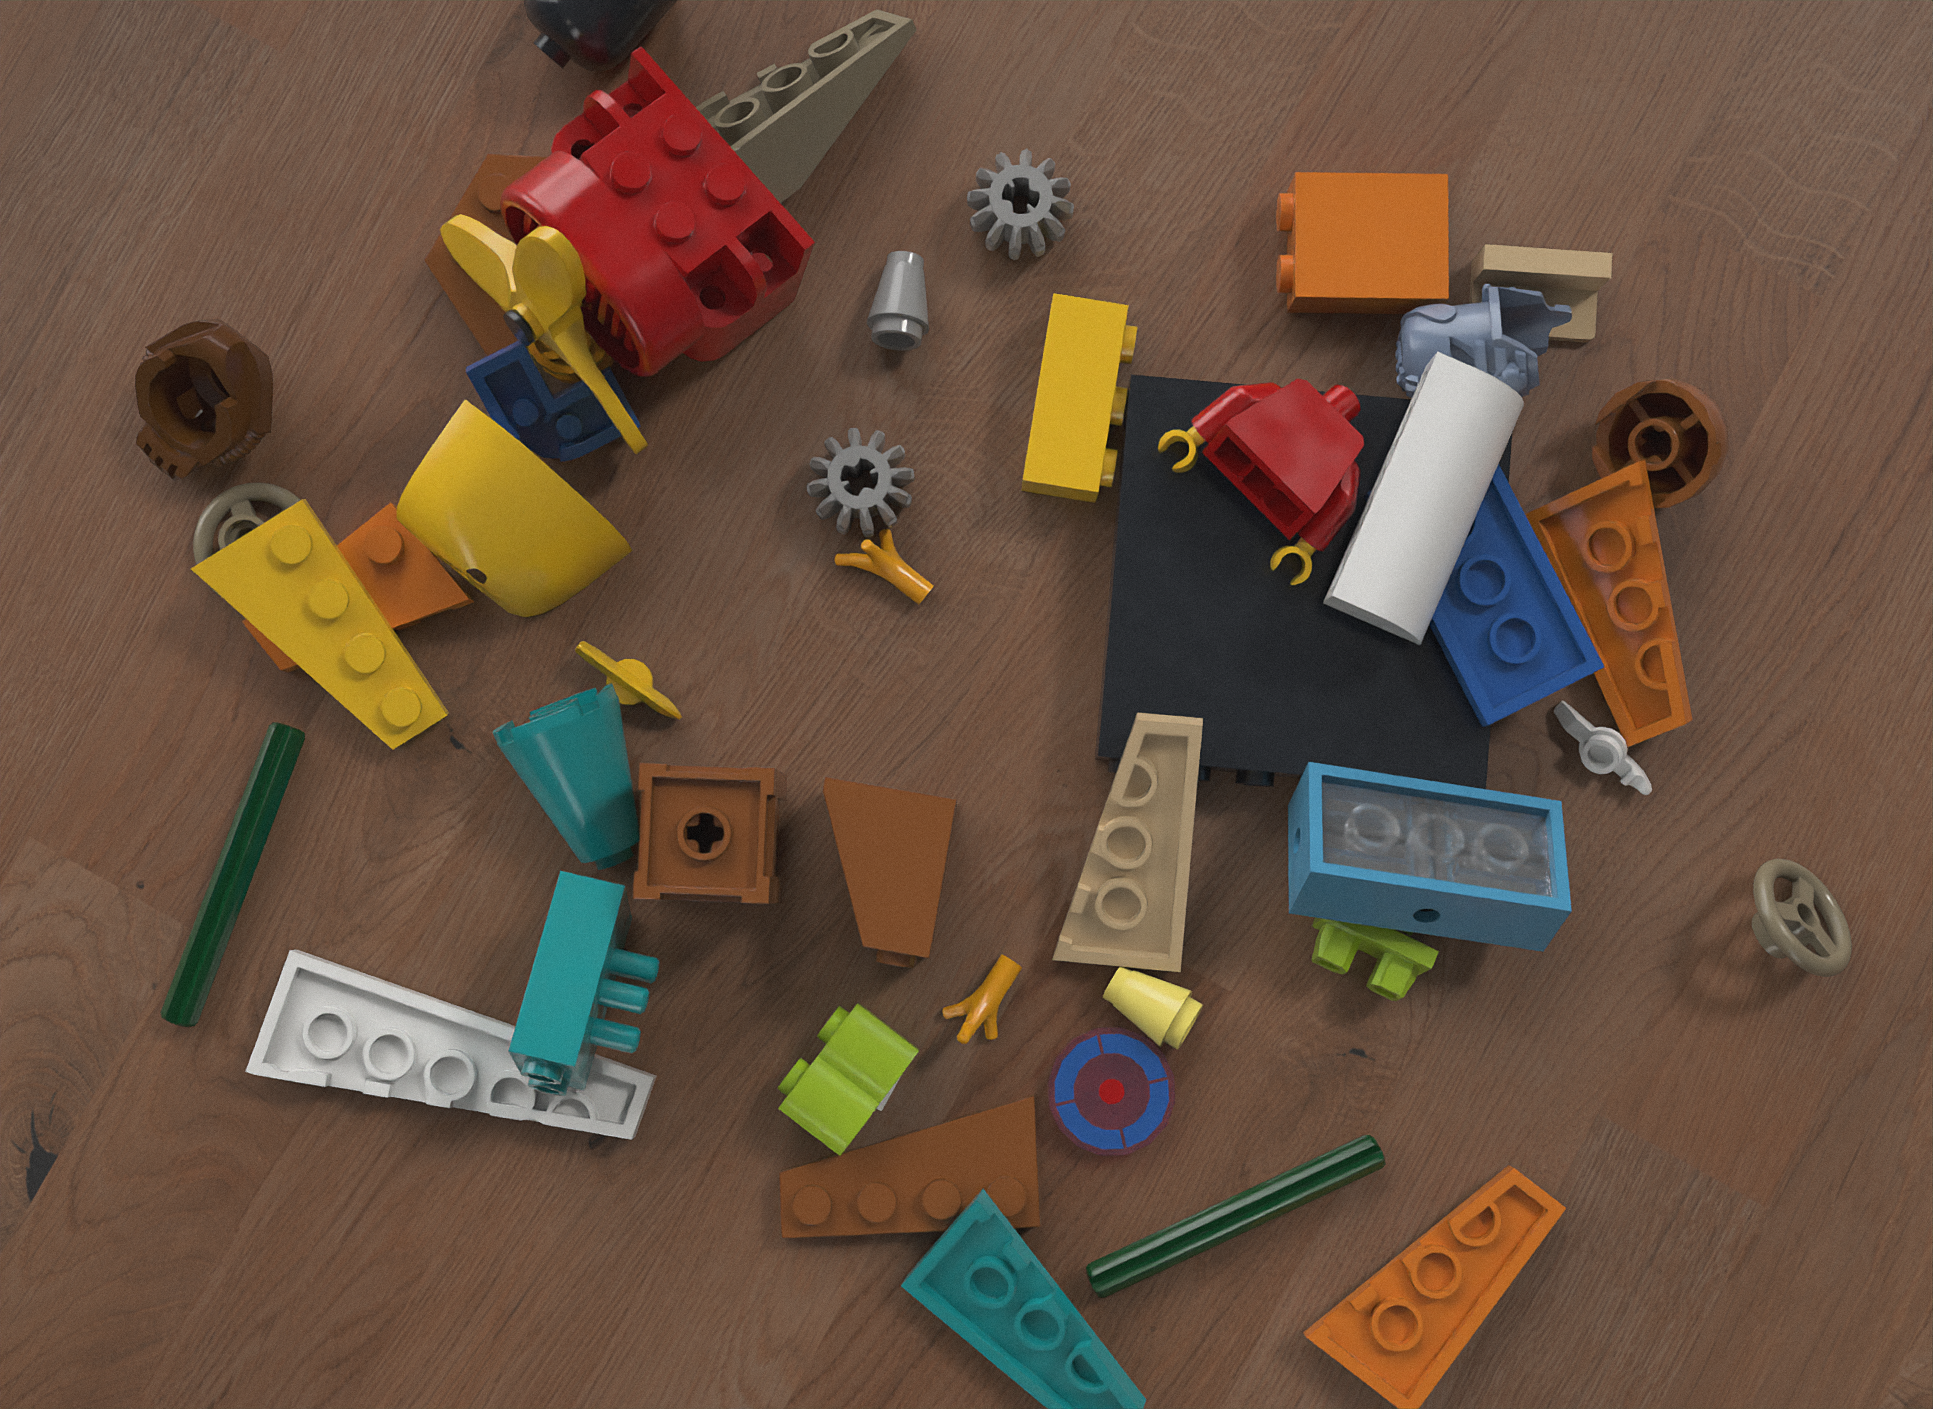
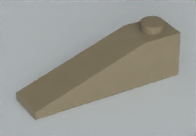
(804, 106)

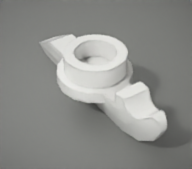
(1602, 749)

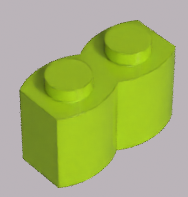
(847, 1077)

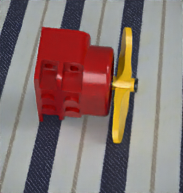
(638, 238)

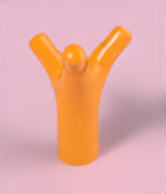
(888, 565)
(985, 1001)

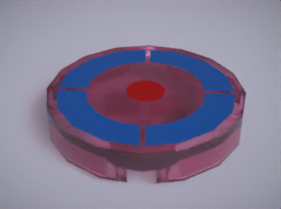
(1111, 1091)

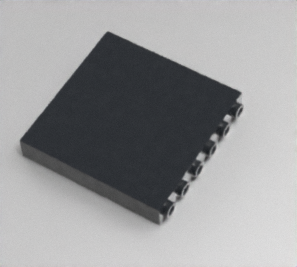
(1227, 640)

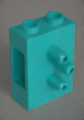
(576, 984)

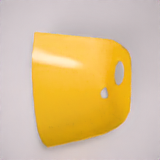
(505, 512)

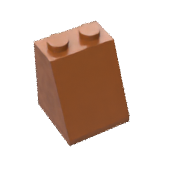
(893, 863)

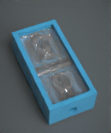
(1427, 857)

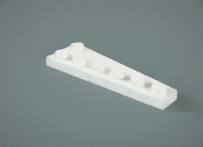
(394, 1042)

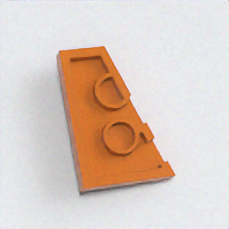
(397, 573)

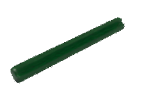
(232, 875)
(1235, 1216)

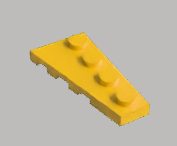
(318, 612)

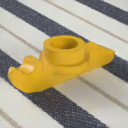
(630, 680)

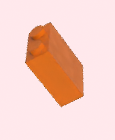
(1364, 242)

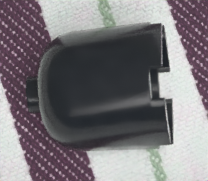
(593, 31)

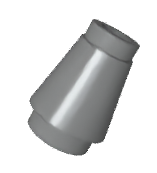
(900, 304)

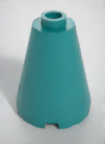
(579, 772)

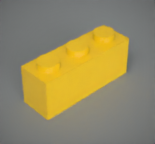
(1078, 398)

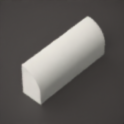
(1425, 498)

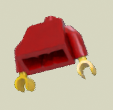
(1286, 455)

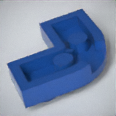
(547, 423)

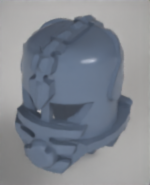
(1495, 336)

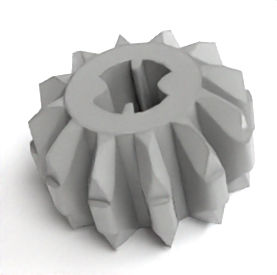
(996, 203)
(852, 463)

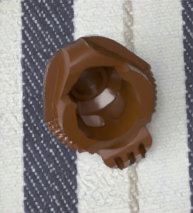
(202, 397)

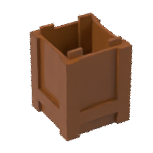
(739, 866)

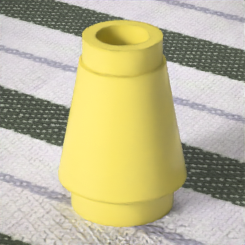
(1153, 1005)

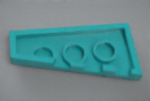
(1016, 1315)

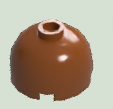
(1671, 429)

